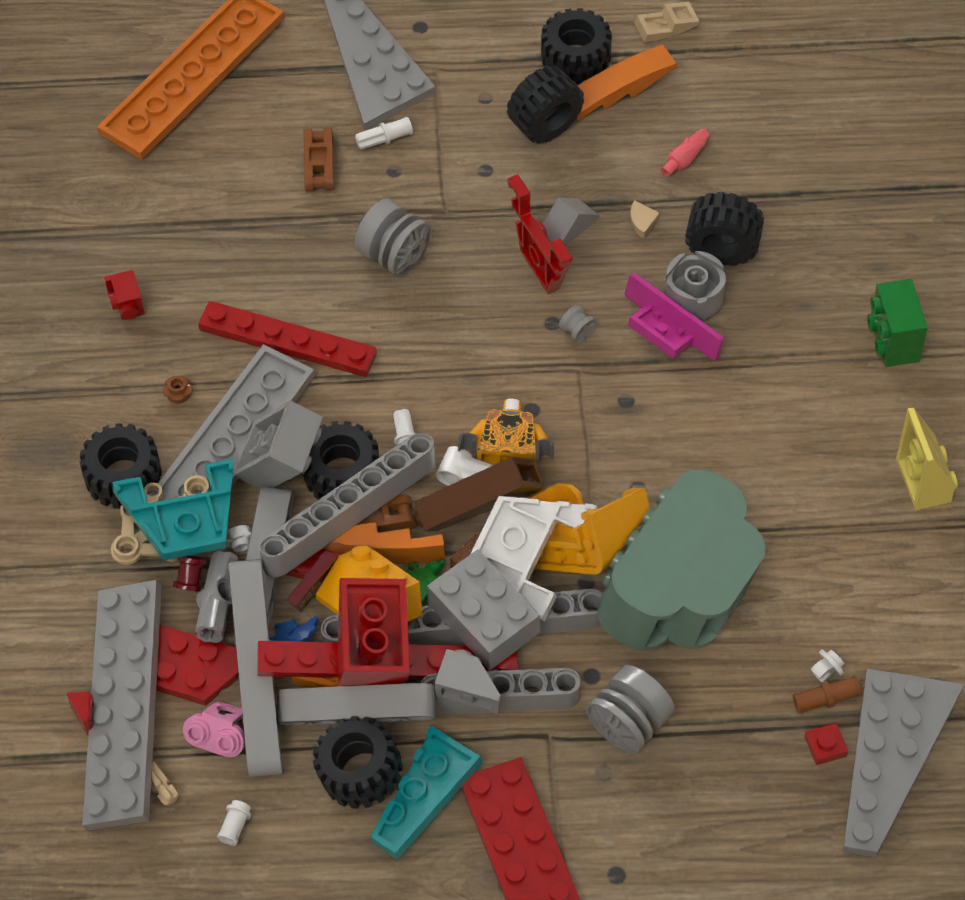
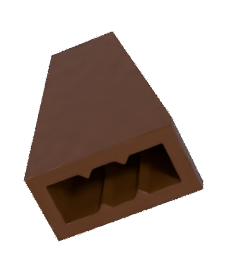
(478, 493)

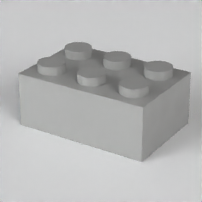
(279, 446)
(483, 609)

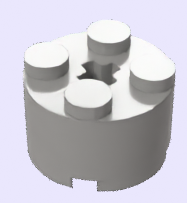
(696, 283)

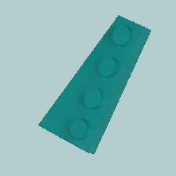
(432, 781)

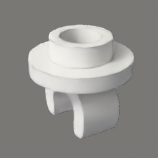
(824, 668)

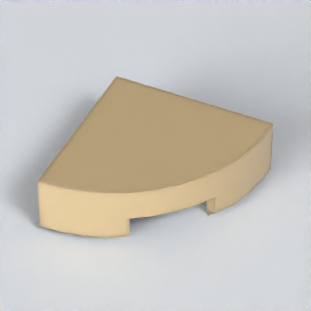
(643, 218)

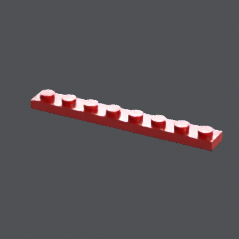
(321, 659)

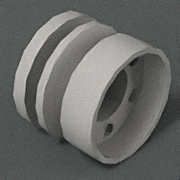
(392, 237)
(630, 709)

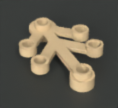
(137, 542)

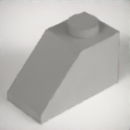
(466, 682)

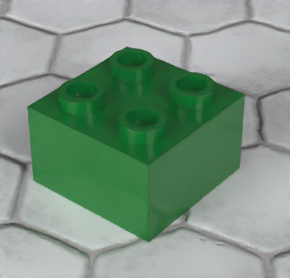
(897, 323)

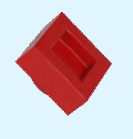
(826, 744)

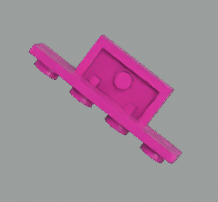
(668, 323)

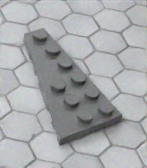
(375, 63)
(894, 738)

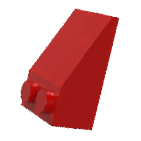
(372, 632)

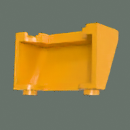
(595, 542)

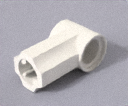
(458, 465)

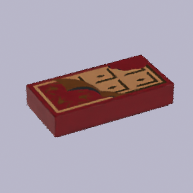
(312, 581)

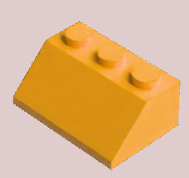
(367, 563)

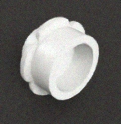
(239, 538)

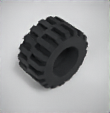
(576, 29)
(545, 104)
(725, 227)
(334, 443)
(113, 446)
(368, 782)

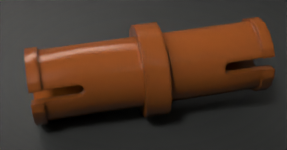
(827, 694)

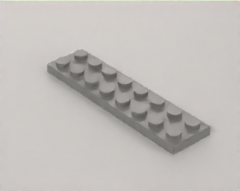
(260, 388)
(123, 706)

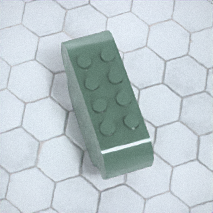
(682, 566)

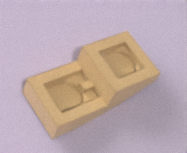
(670, 22)

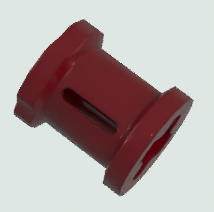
(189, 573)

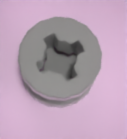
(578, 324)

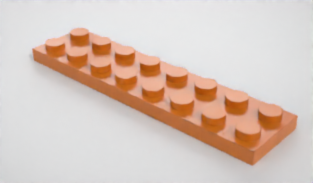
(189, 75)

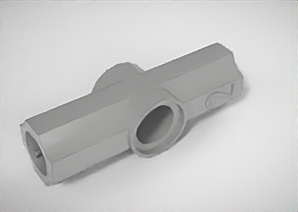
(215, 599)

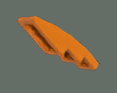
(625, 78)
(392, 545)

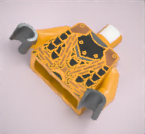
(507, 435)

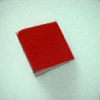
(82, 706)

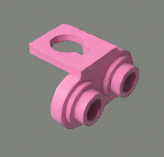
(216, 731)

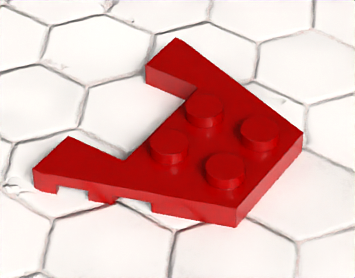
(546, 258)

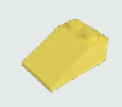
(924, 464)

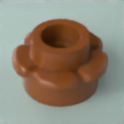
(177, 395)

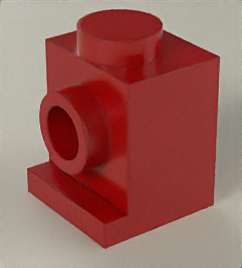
(124, 294)

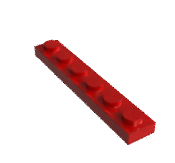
(287, 338)

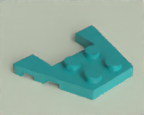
(183, 523)

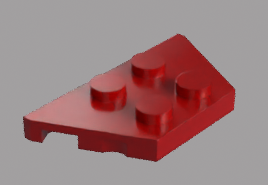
(194, 667)

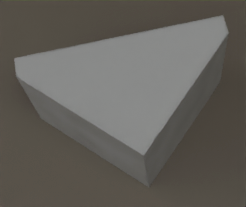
(568, 219)

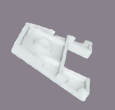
(517, 537)

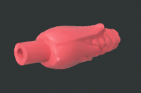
(685, 153)

